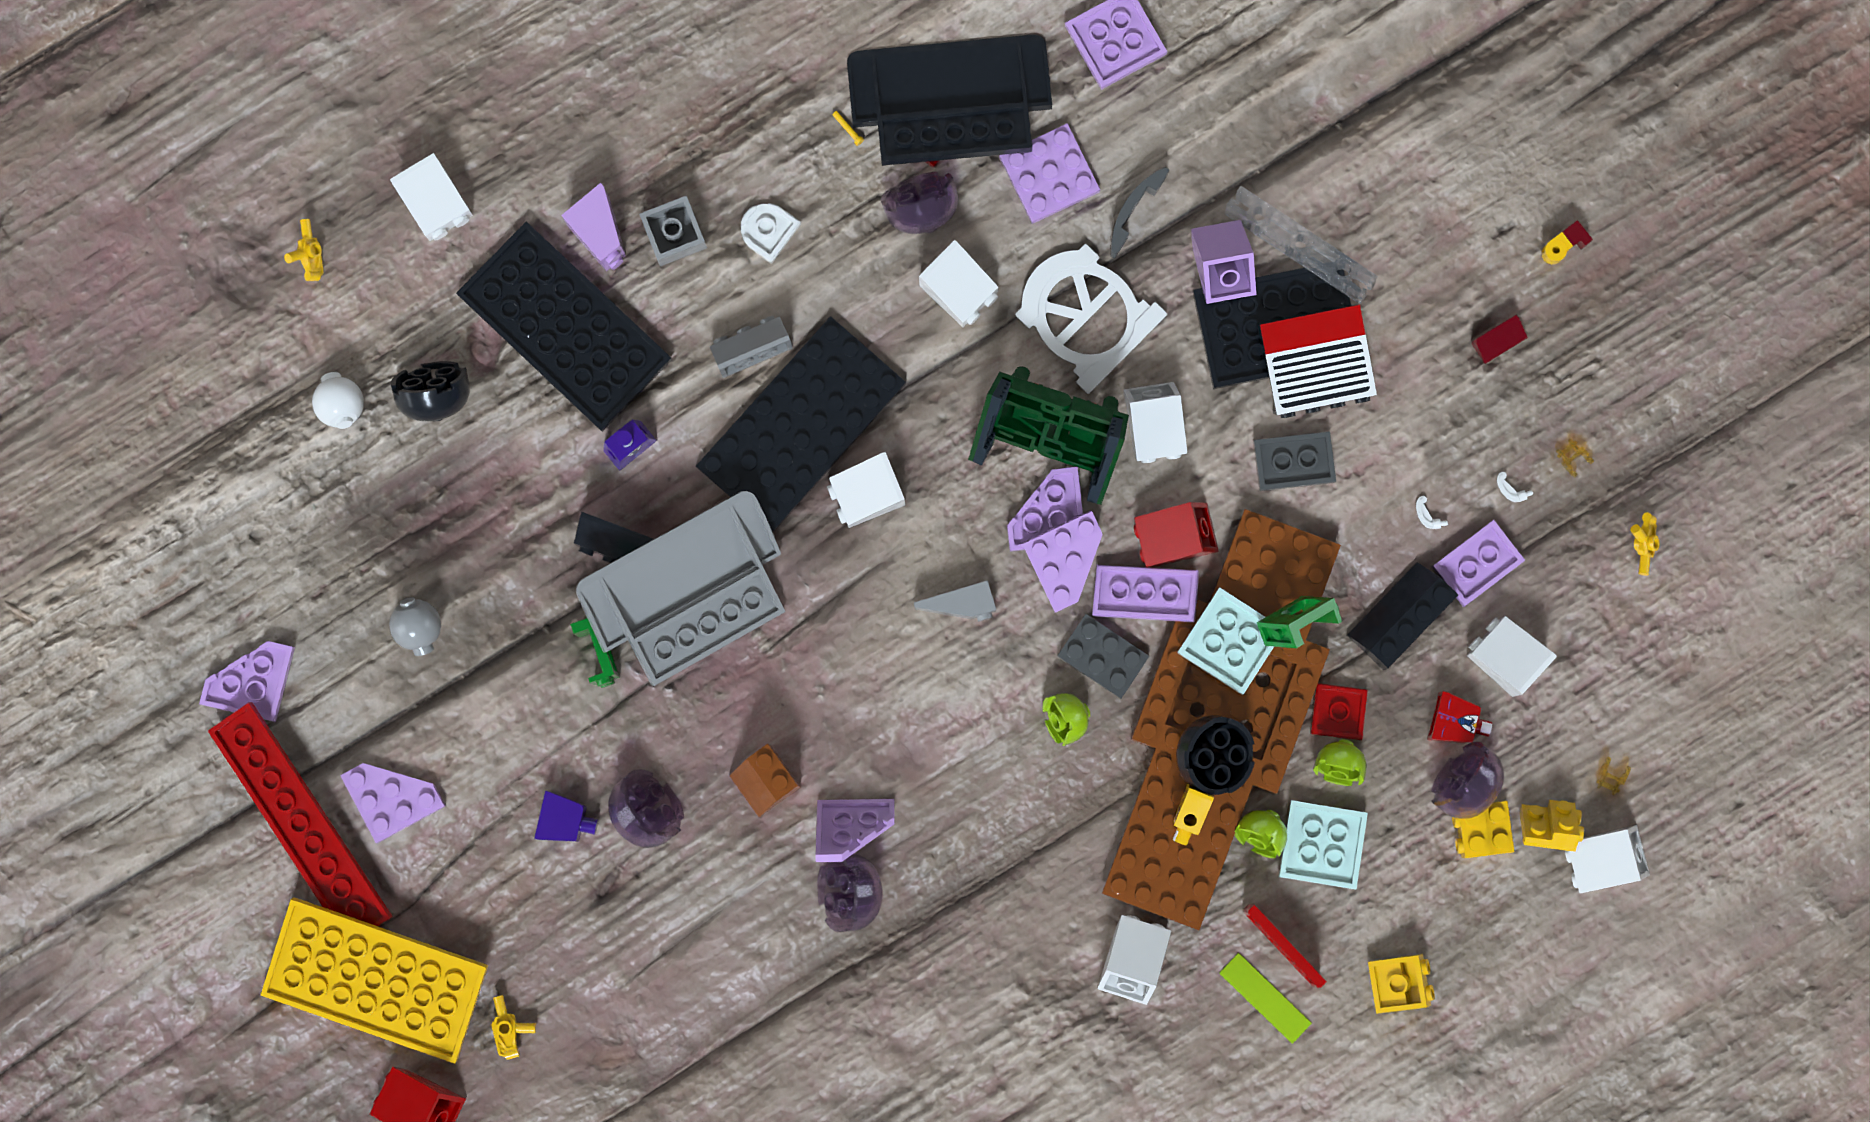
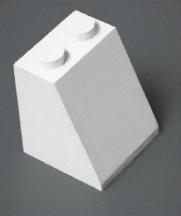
(431, 197)
(958, 284)
(1156, 422)
(866, 491)
(1510, 656)
(1608, 860)
(1134, 959)

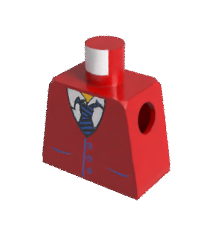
(1456, 720)

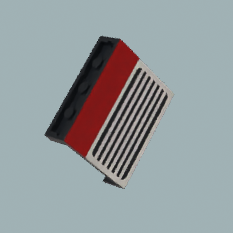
(1317, 360)

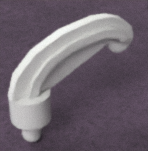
(1509, 492)
(1425, 517)

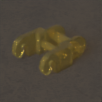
(1579, 451)
(1619, 781)

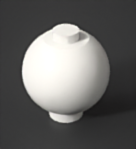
(337, 401)

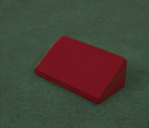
(1500, 339)

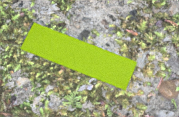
(1265, 998)

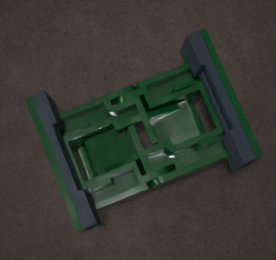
(1022, 415)

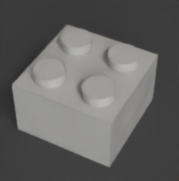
(673, 231)

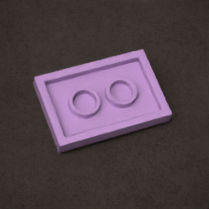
(1478, 563)

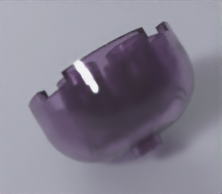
(925, 211)
(1477, 785)
(633, 814)
(859, 895)

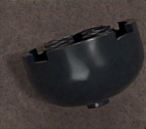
(431, 398)
(1215, 754)

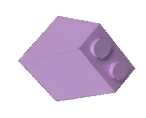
(596, 227)
(1224, 261)

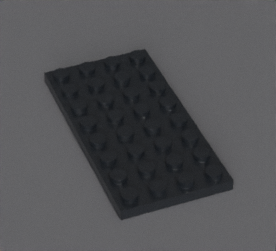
(564, 326)
(802, 422)

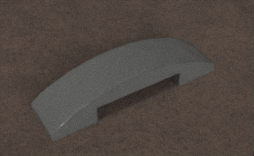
(1150, 185)

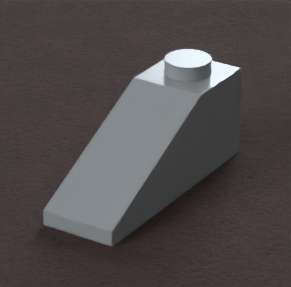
(966, 602)

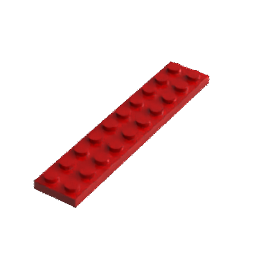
(296, 817)

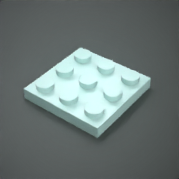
(1227, 642)
(1323, 844)

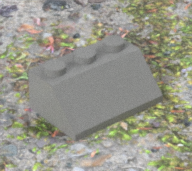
(751, 346)

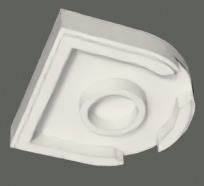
(768, 229)

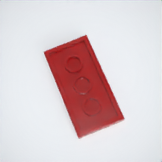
(1284, 946)

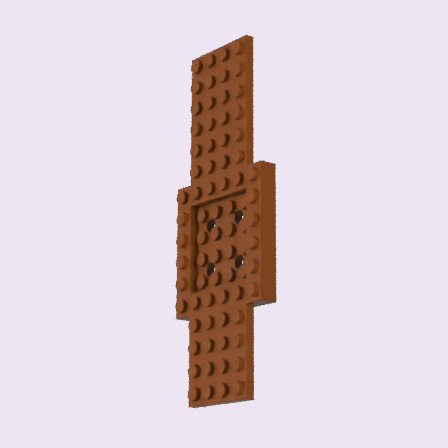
(1266, 571)

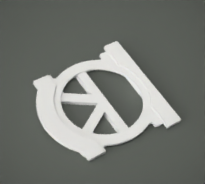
(1076, 263)

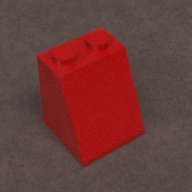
(1175, 534)
(415, 1099)

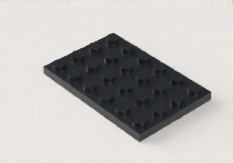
(1230, 329)

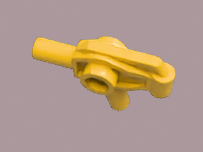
(308, 252)
(1645, 541)
(506, 1029)

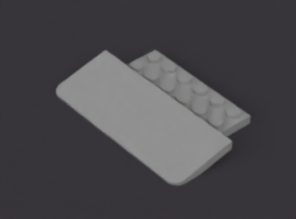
(687, 589)

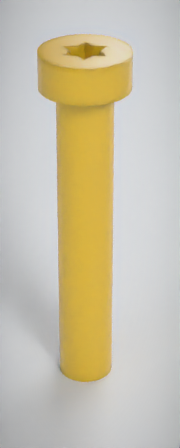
(858, 140)

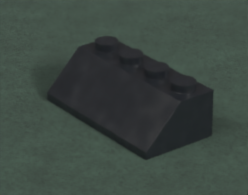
(606, 538)
(1402, 615)

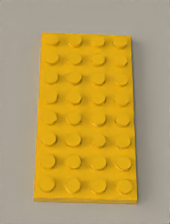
(374, 980)

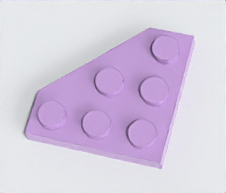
(1049, 506)
(1065, 558)
(252, 678)
(390, 799)
(850, 825)

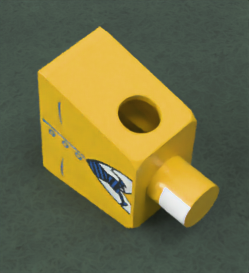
(1193, 803)

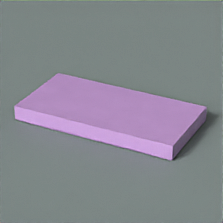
(1145, 593)

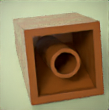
(764, 780)

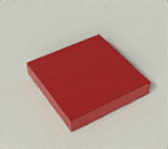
(1339, 711)

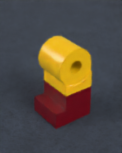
(1559, 246)

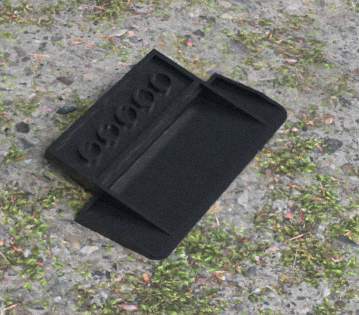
(950, 97)

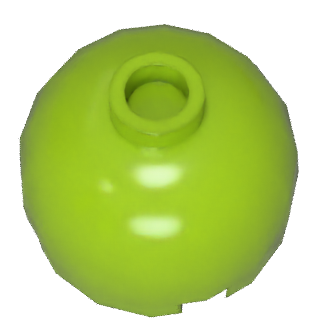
(1067, 717)
(1341, 763)
(1263, 831)

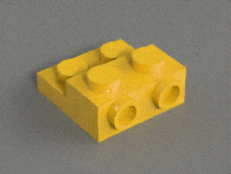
(1552, 825)
(1486, 833)
(1401, 983)

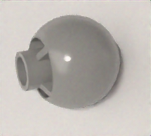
(415, 625)

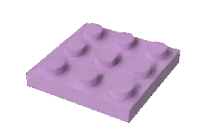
(1115, 40)
(1051, 174)

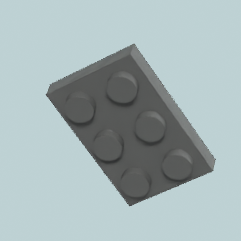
(1294, 461)
(1103, 656)

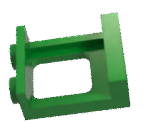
(1283, 627)
(606, 659)

